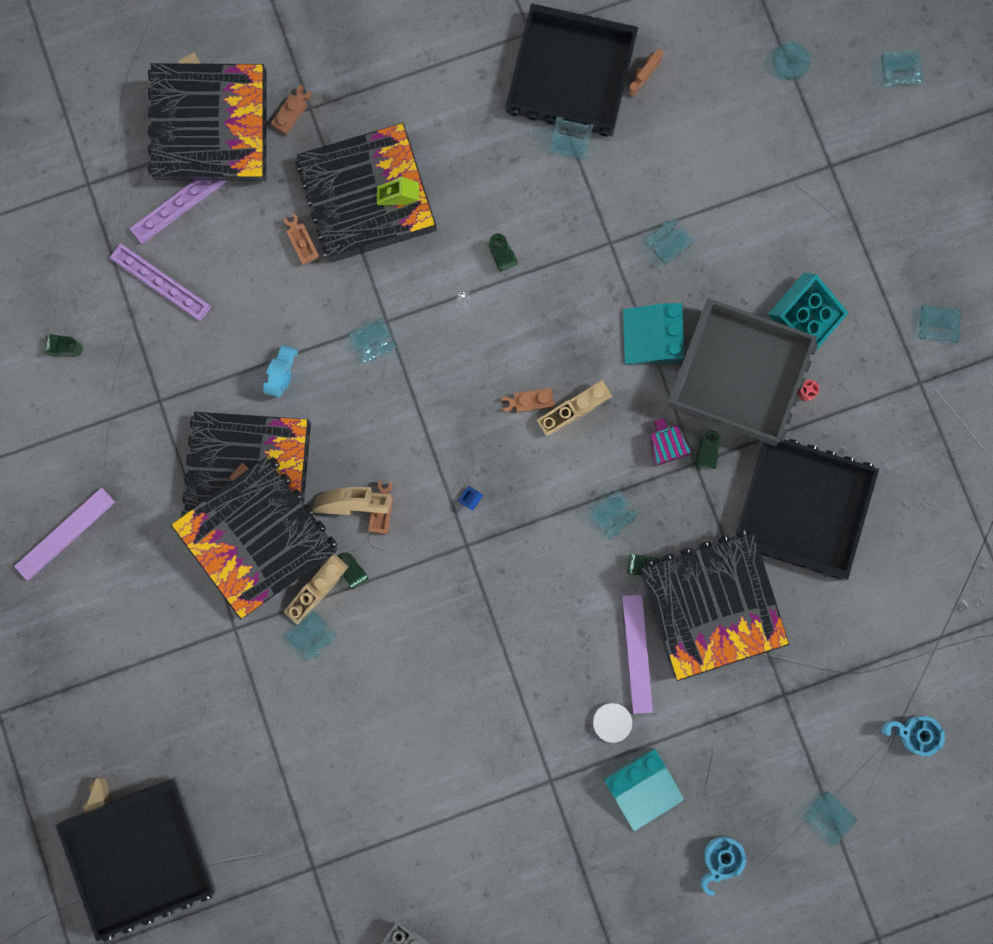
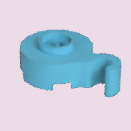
(280, 372)
(910, 732)
(725, 869)

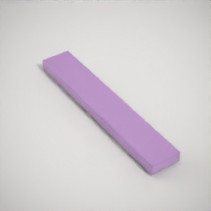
(173, 208)
(160, 282)
(65, 534)
(637, 654)

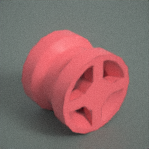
(810, 387)

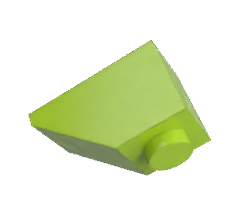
(398, 192)

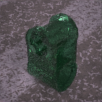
(503, 255)
(59, 346)
(708, 453)
(636, 561)
(354, 574)

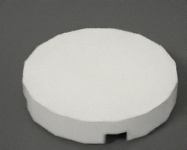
(612, 722)

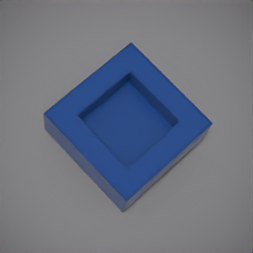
(470, 498)

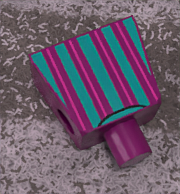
(667, 443)

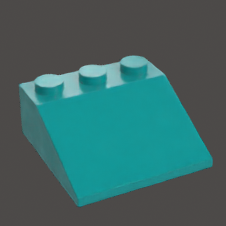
(809, 308)
(653, 334)
(643, 789)

